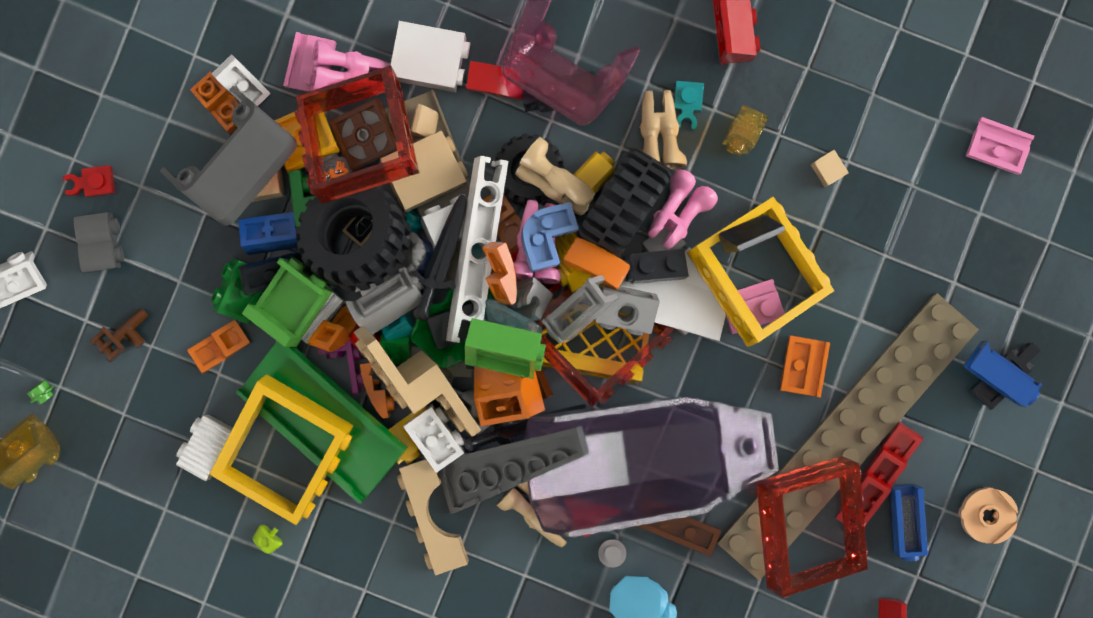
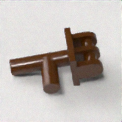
(125, 330)

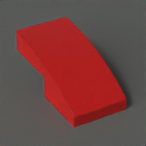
(490, 80)

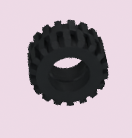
(513, 151)

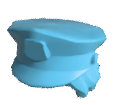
(640, 599)

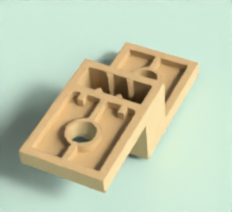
(415, 382)

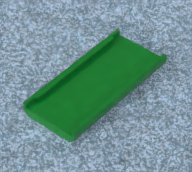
(372, 446)

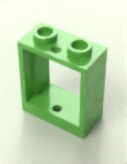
(504, 349)

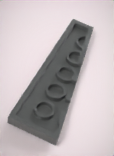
(499, 468)

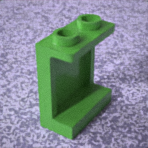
(289, 303)

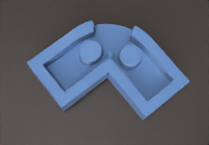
(539, 234)

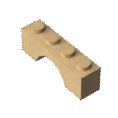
(443, 549)

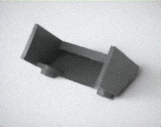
(239, 166)

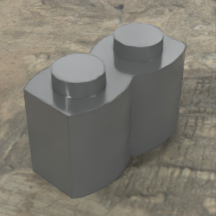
(98, 242)

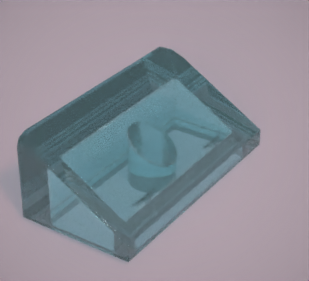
(502, 315)

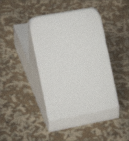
(234, 74)

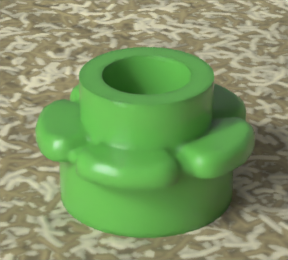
(40, 392)

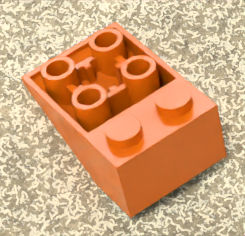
(505, 397)

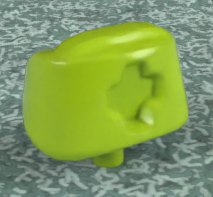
(266, 539)

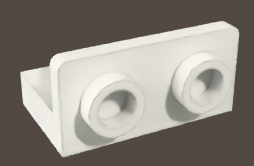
(19, 278)
(435, 438)

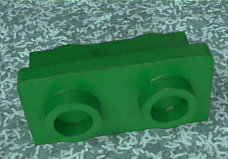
(230, 298)

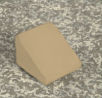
(424, 121)
(829, 168)

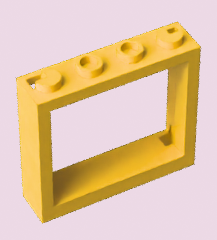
(729, 297)
(302, 406)

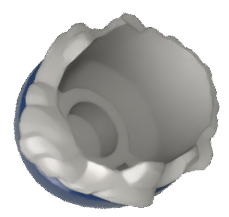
(417, 255)

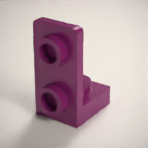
(353, 355)

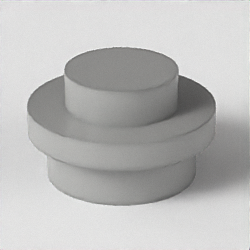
(612, 553)

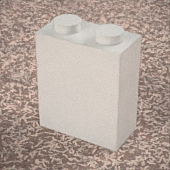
(429, 56)

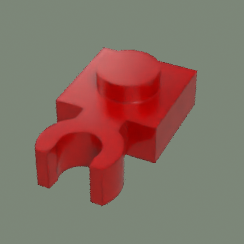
(94, 182)

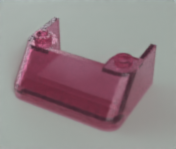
(554, 79)

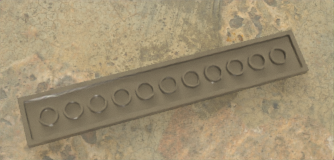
(859, 421)

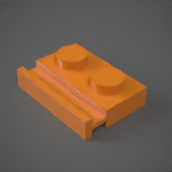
(804, 366)

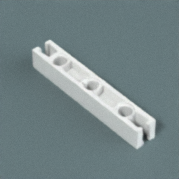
(480, 228)

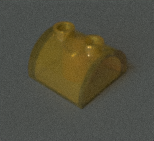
(25, 451)

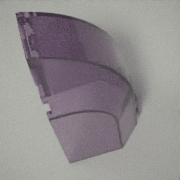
(650, 463)

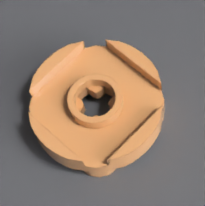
(1004, 517)

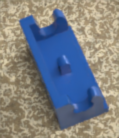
(268, 233)

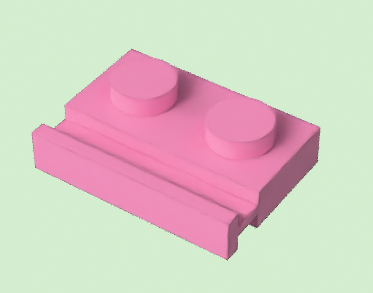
(301, 62)
(999, 146)
(762, 301)

